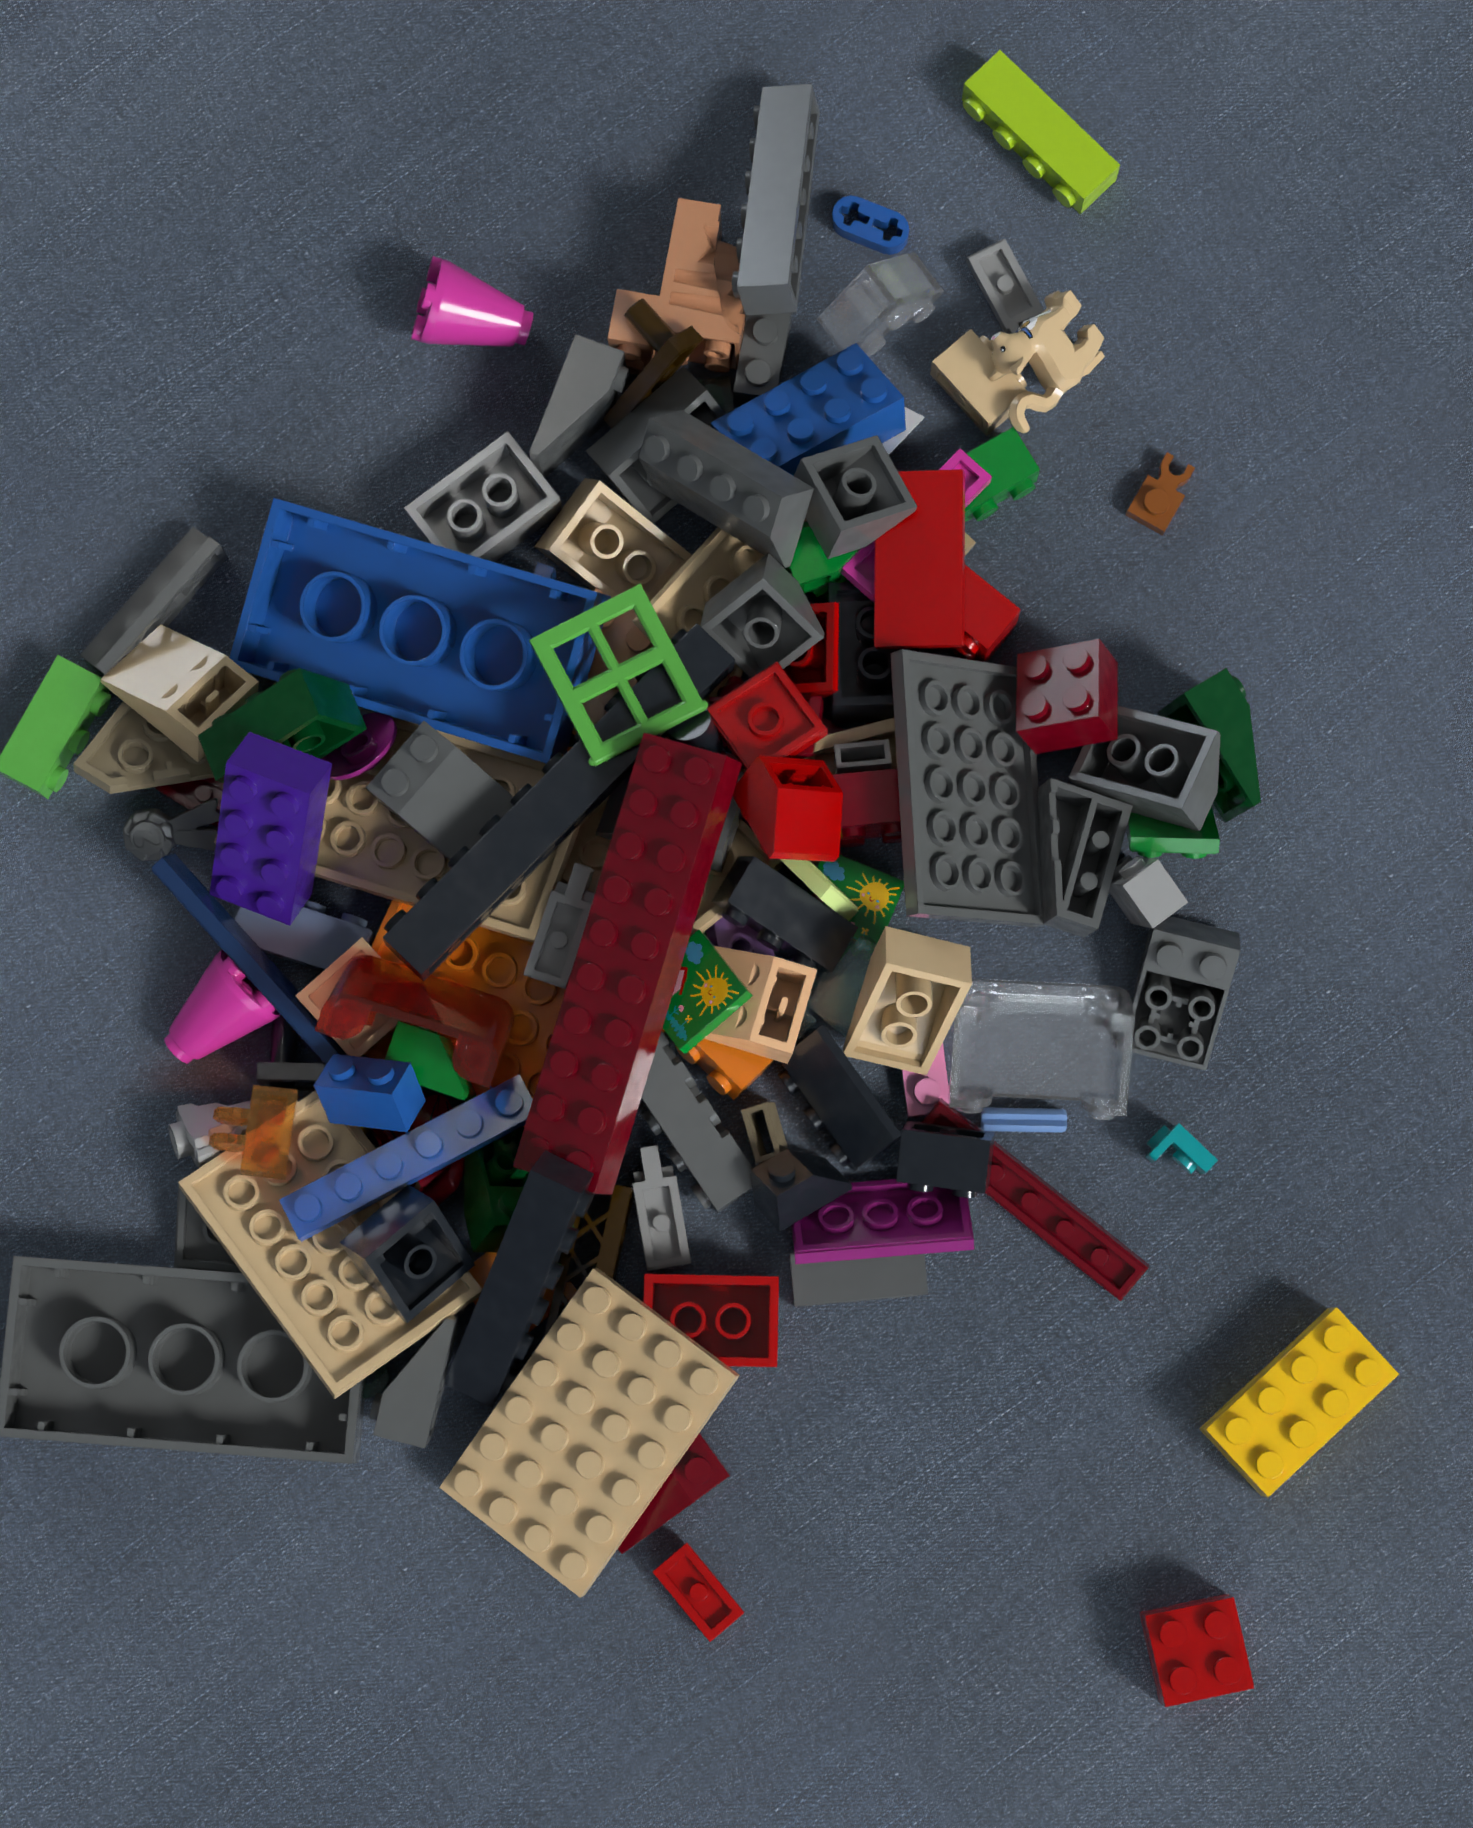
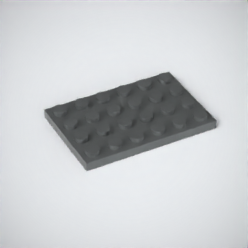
(965, 792)

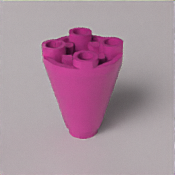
(467, 311)
(218, 1011)

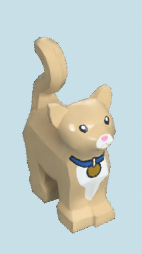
(1049, 352)

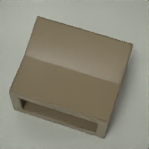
(774, 1127)

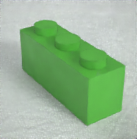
(54, 727)

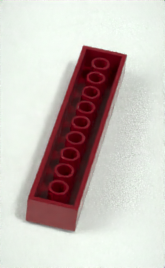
(629, 958)

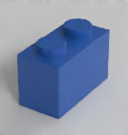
(370, 1092)

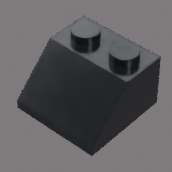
(408, 1252)

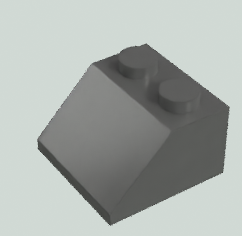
(853, 495)
(762, 618)

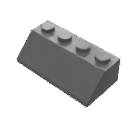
(726, 484)

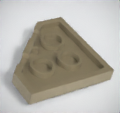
(136, 756)

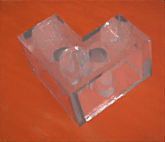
(880, 301)

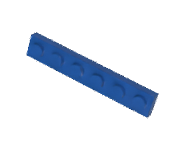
(408, 1158)

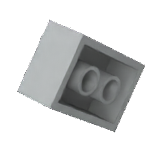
(486, 503)

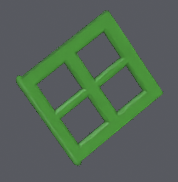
(617, 674)

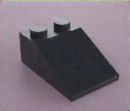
(863, 670)

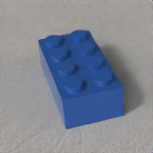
(818, 411)

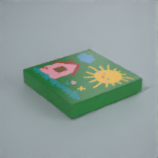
(869, 889)
(703, 994)

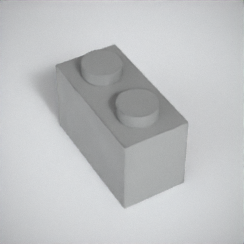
(1145, 891)

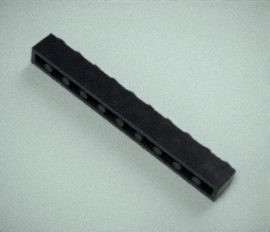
(540, 817)

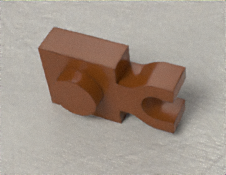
(1159, 499)

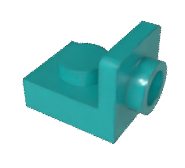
(1189, 1151)

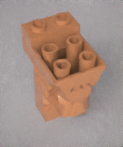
(692, 293)

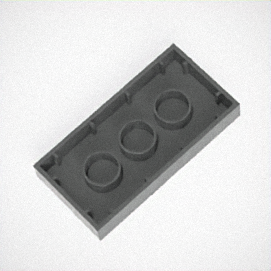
(163, 1365)

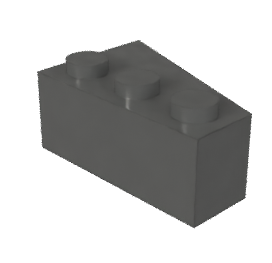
(1078, 853)

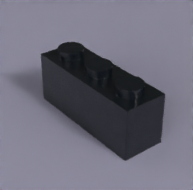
(783, 914)

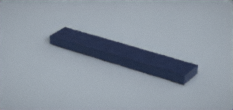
(243, 952)

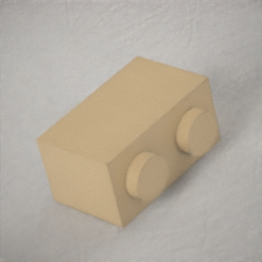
(965, 373)

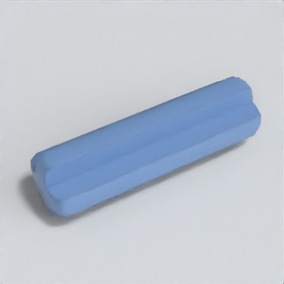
(1023, 1120)

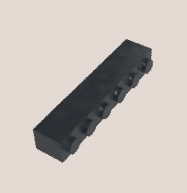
(519, 1277)

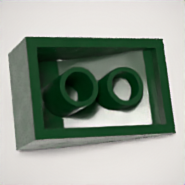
(1222, 706)

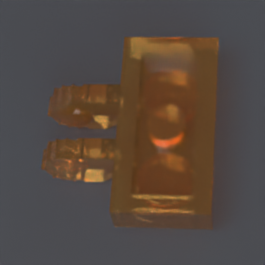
(267, 1131)

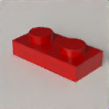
(698, 1592)

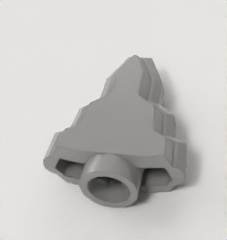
(193, 1130)

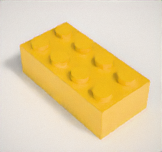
(1299, 1401)

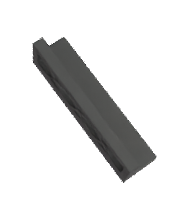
(157, 599)

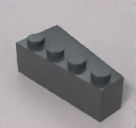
(694, 1131)

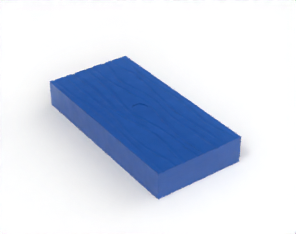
(413, 629)

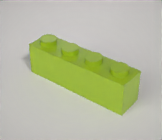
(1039, 132)

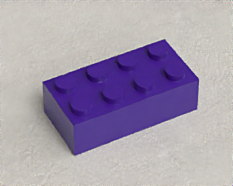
(269, 828)

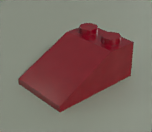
(690, 1480)

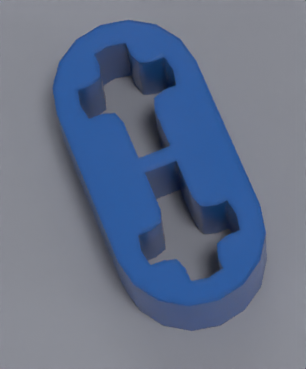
(865, 233)

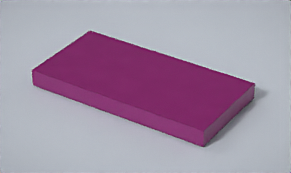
(884, 1221)

